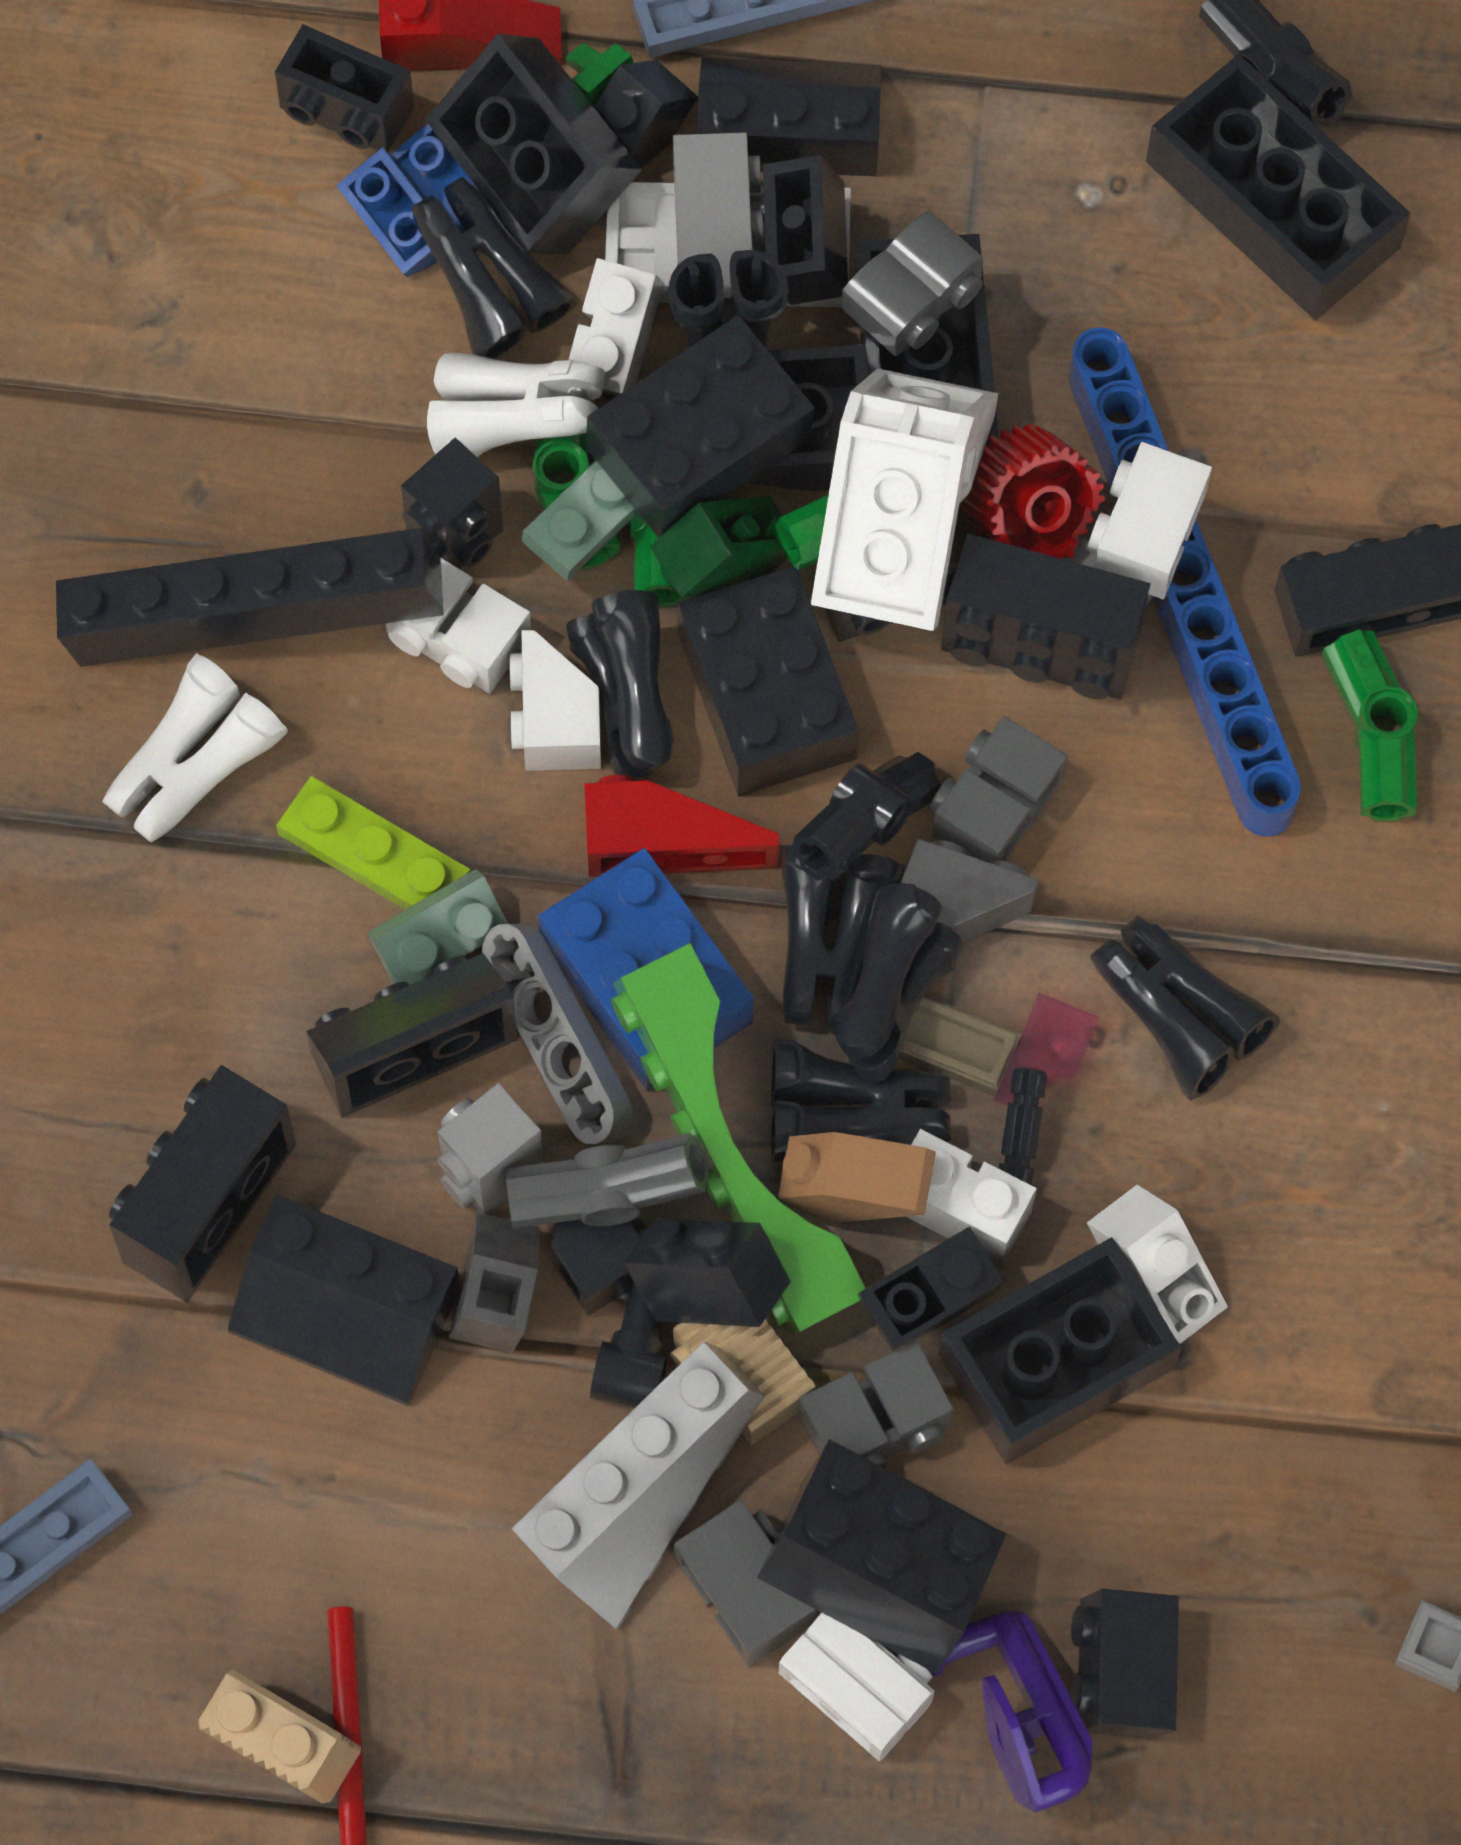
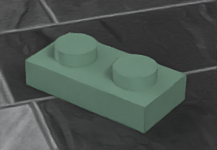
(579, 522)
(437, 929)

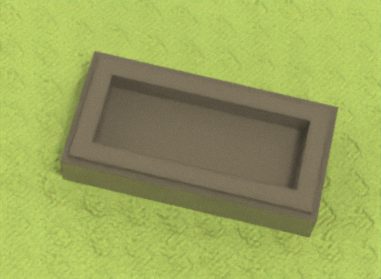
(958, 1045)

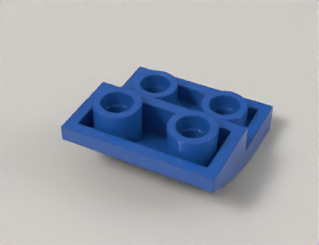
(391, 184)

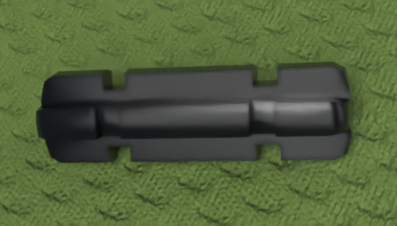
(1023, 1122)

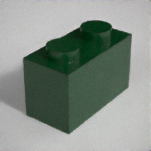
(720, 545)

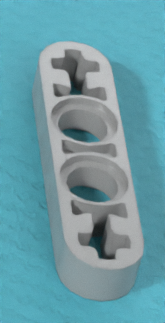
(564, 1026)

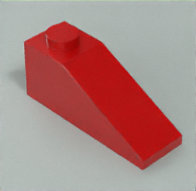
(455, 32)
(672, 828)

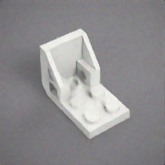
(896, 495)

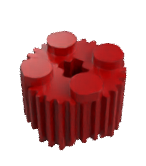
(1033, 492)

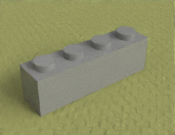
(631, 1493)

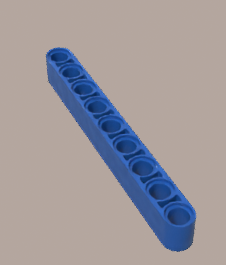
(1191, 605)

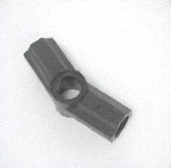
(606, 1183)

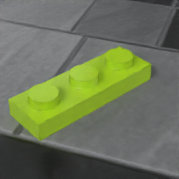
(366, 846)

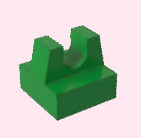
(596, 68)

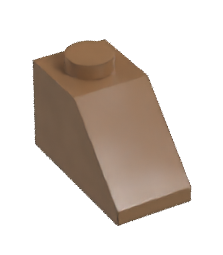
(855, 1177)

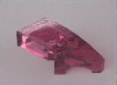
(1051, 1041)

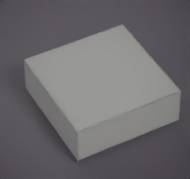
(1433, 1646)

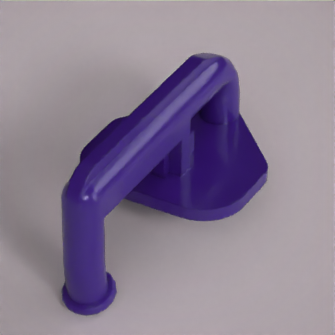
(1049, 1712)

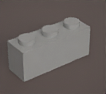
(714, 200)

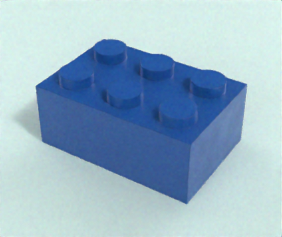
(624, 924)

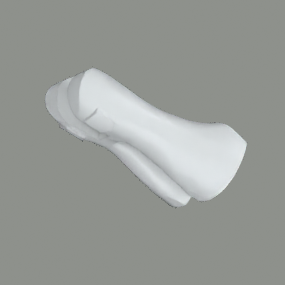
(509, 402)
(199, 704)

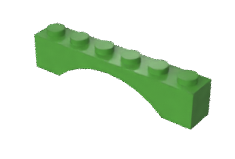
(676, 1020)

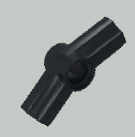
(1280, 56)
(864, 810)

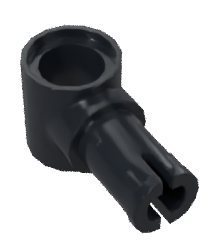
(633, 1359)

